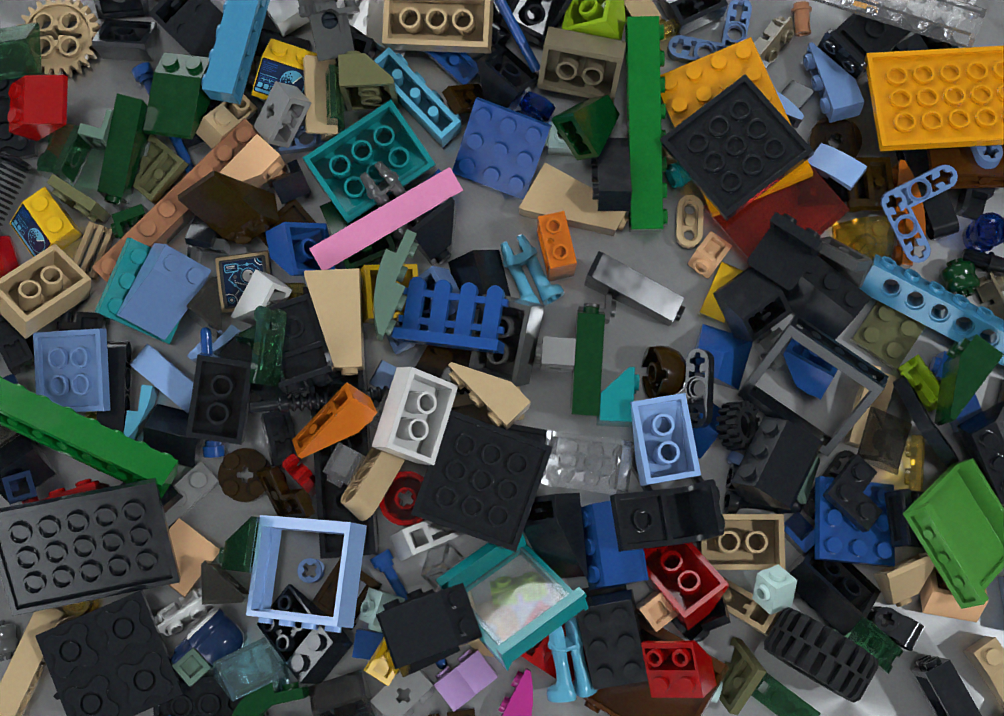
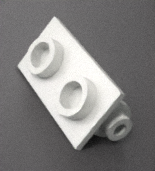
(172, 619)

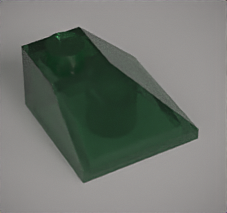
(240, 547)

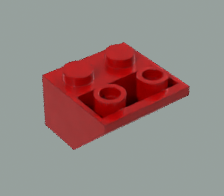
(678, 669)

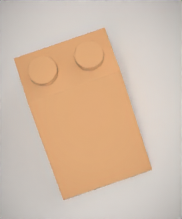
(256, 164)

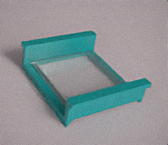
(514, 598)

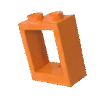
(556, 246)

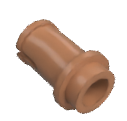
(801, 18)

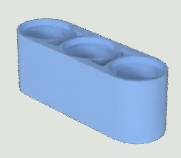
(164, 376)

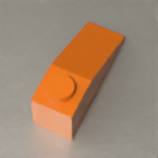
(338, 419)

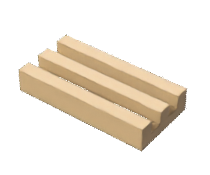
(100, 229)

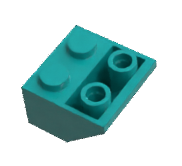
(616, 399)

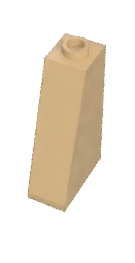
(558, 192)
(340, 315)

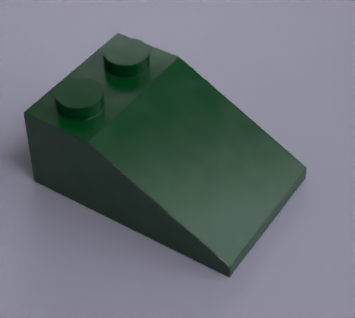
(177, 96)
(963, 375)

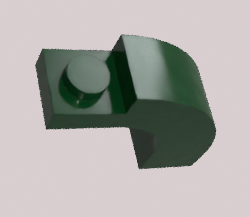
(262, 699)

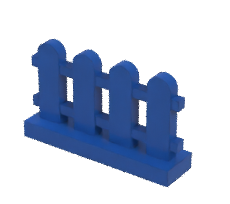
(464, 323)

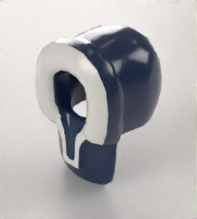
(212, 636)

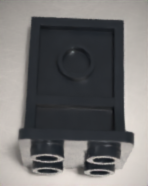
(857, 37)
(305, 351)
(667, 516)

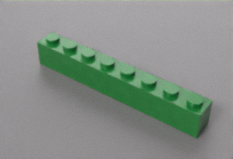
(644, 122)
(83, 438)

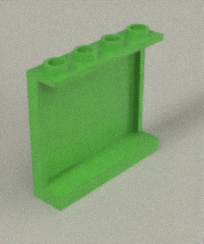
(961, 531)

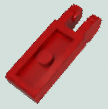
(300, 474)

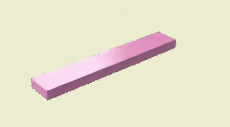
(386, 219)

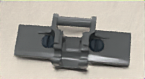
(329, 26)

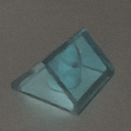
(247, 669)

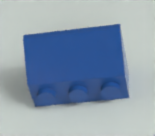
(604, 562)

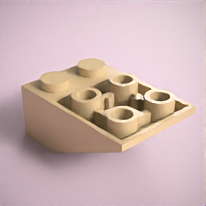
(495, 394)

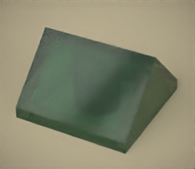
(20, 51)

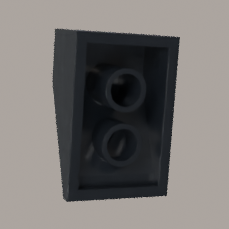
(536, 17)
(429, 625)

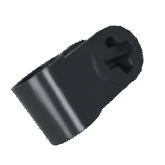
(898, 627)

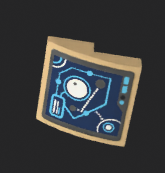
(235, 273)

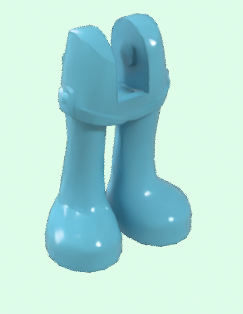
(547, 291)
(559, 645)

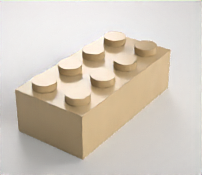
(438, 25)

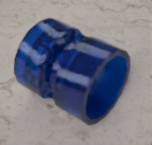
(536, 107)
(984, 233)

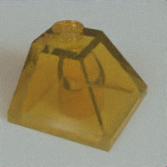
(866, 235)

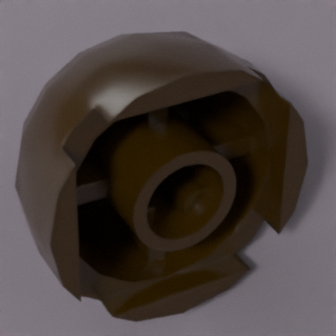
(664, 371)

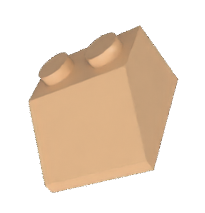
(939, 601)

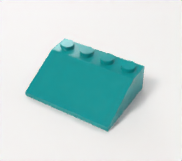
(374, 138)

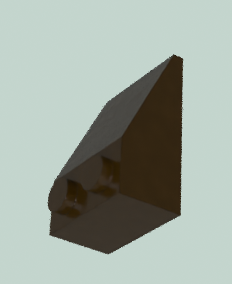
(231, 206)

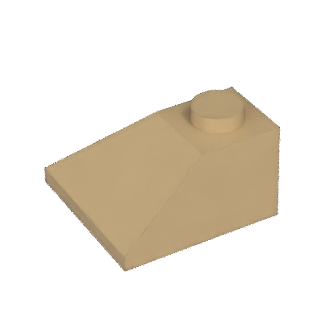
(904, 579)

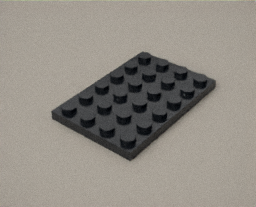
(85, 547)

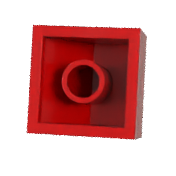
(38, 105)

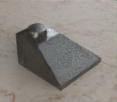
(884, 440)

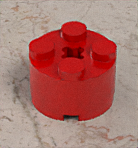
(391, 503)

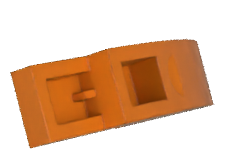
(901, 174)

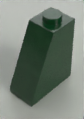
(587, 126)

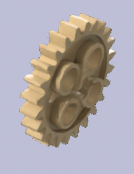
(60, 15)

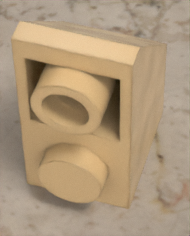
(223, 120)

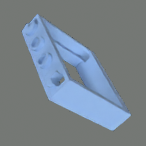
(266, 563)

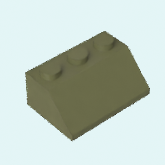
(364, 82)

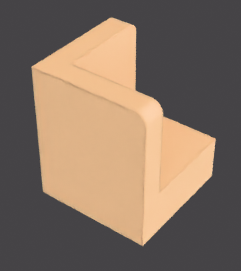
(656, 610)

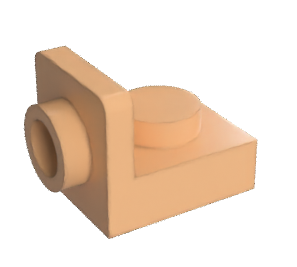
(709, 254)

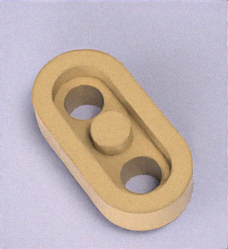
(689, 222)

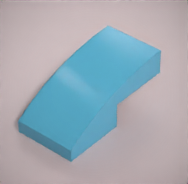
(136, 419)

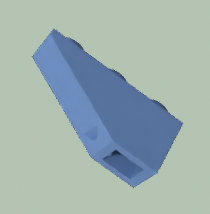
(837, 88)

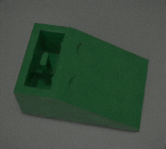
(368, 256)

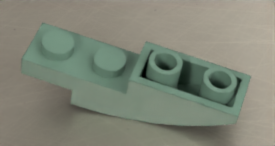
(388, 293)

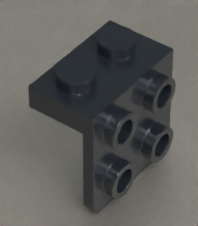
(785, 251)

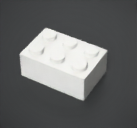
(415, 415)

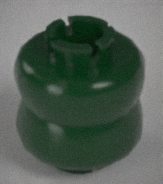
(960, 277)

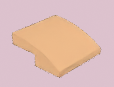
(190, 552)

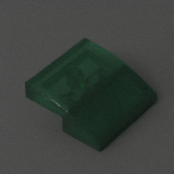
(334, 99)

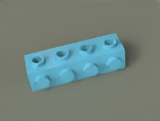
(419, 100)

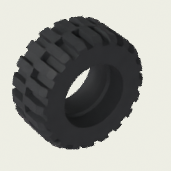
(821, 654)

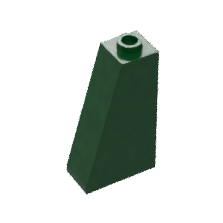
(123, 150)
(588, 362)

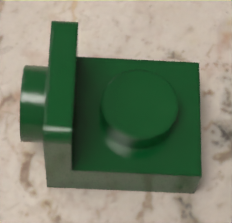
(127, 218)

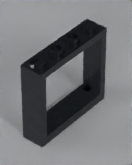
(834, 354)

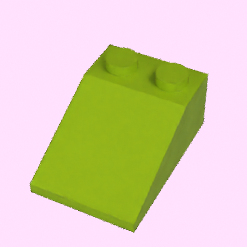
(596, 18)

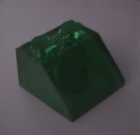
(64, 155)

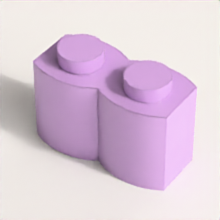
(465, 679)

